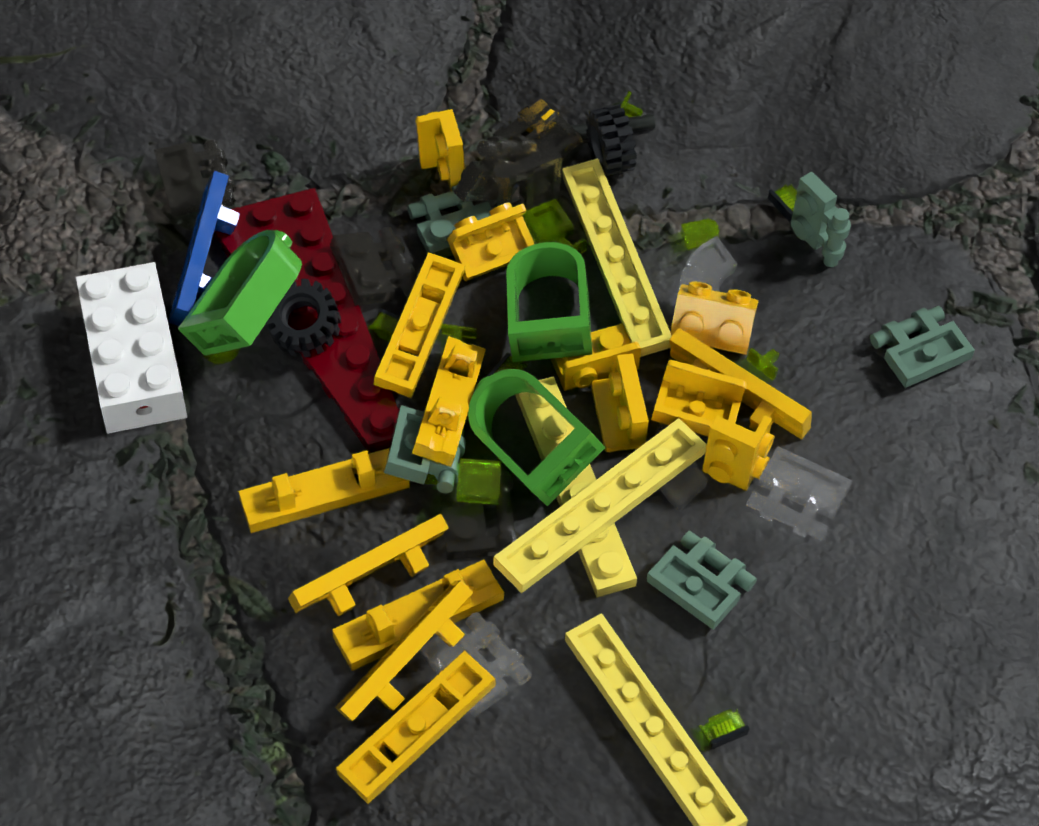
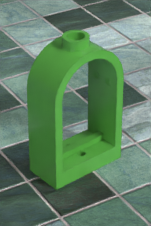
(243, 294)
(551, 336)
(562, 463)

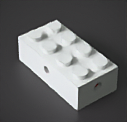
(131, 348)

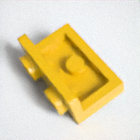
(489, 241)
(715, 317)
(697, 397)
(737, 453)

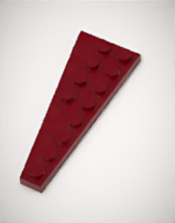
(351, 361)

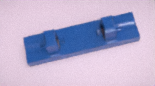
(210, 218)

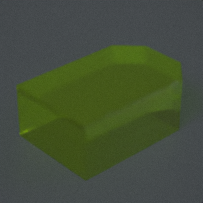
(699, 232)

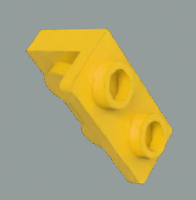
(440, 145)
(606, 345)
(621, 407)

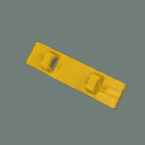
(419, 325)
(757, 394)
(449, 402)
(318, 490)
(335, 583)
(433, 621)
(382, 626)
(416, 726)

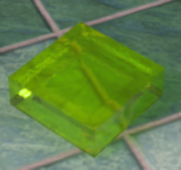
(548, 222)
(479, 481)

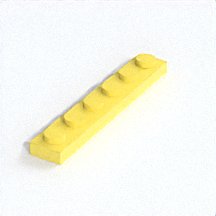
(617, 256)
(599, 505)
(605, 555)
(653, 725)

